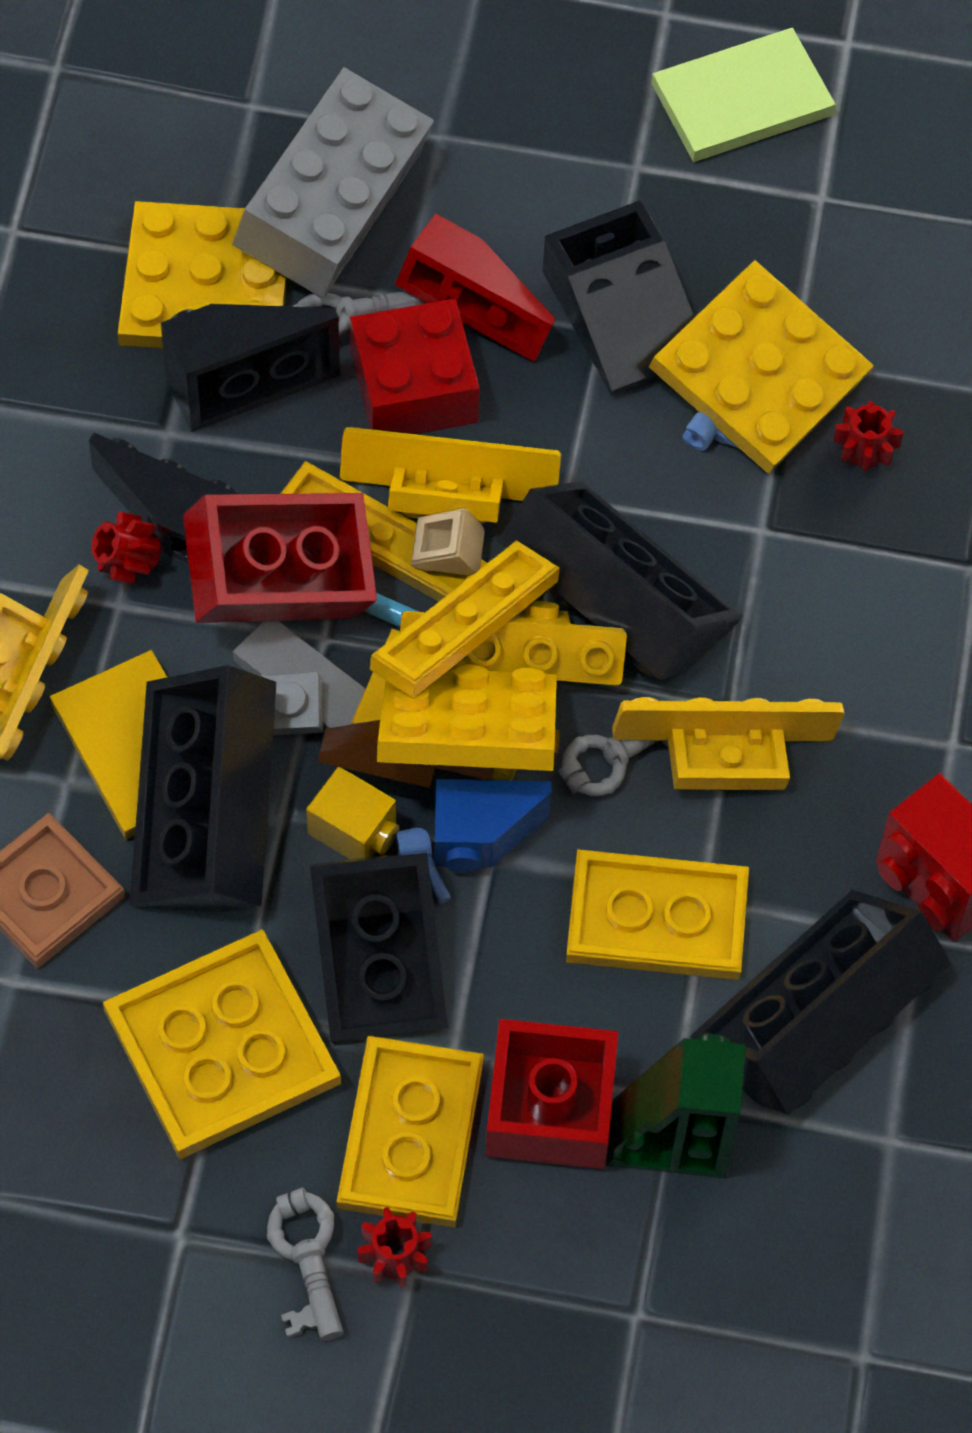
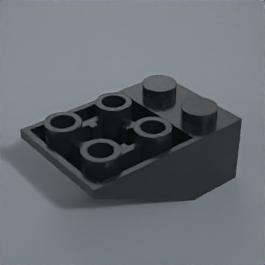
(618, 291)

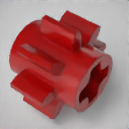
(868, 436)
(126, 547)
(408, 1239)

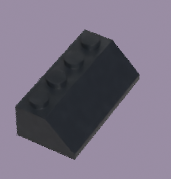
(621, 578)
(204, 791)
(828, 997)

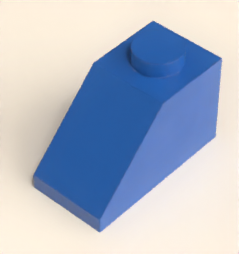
(485, 819)

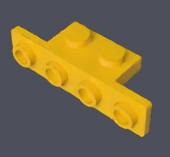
(445, 473)
(547, 641)
(25, 649)
(728, 741)

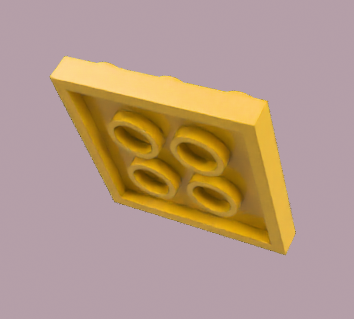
(186, 261)
(761, 366)
(472, 720)
(221, 1043)

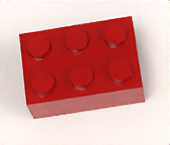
(279, 557)

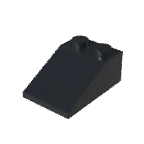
(246, 356)
(378, 946)

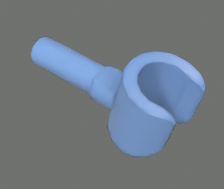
(702, 432)
(419, 840)

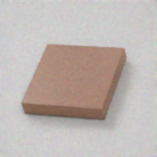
(51, 890)

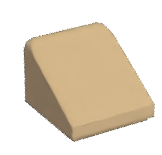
(448, 543)

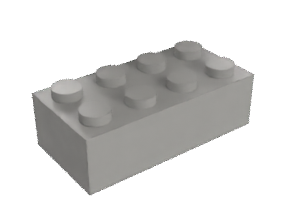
(332, 182)

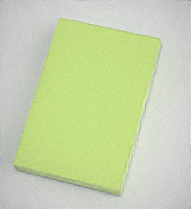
(743, 94)

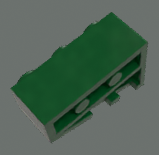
(681, 1110)

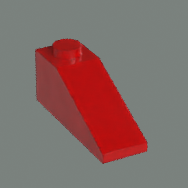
(491, 299)

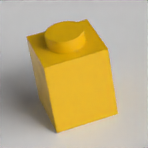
(352, 817)

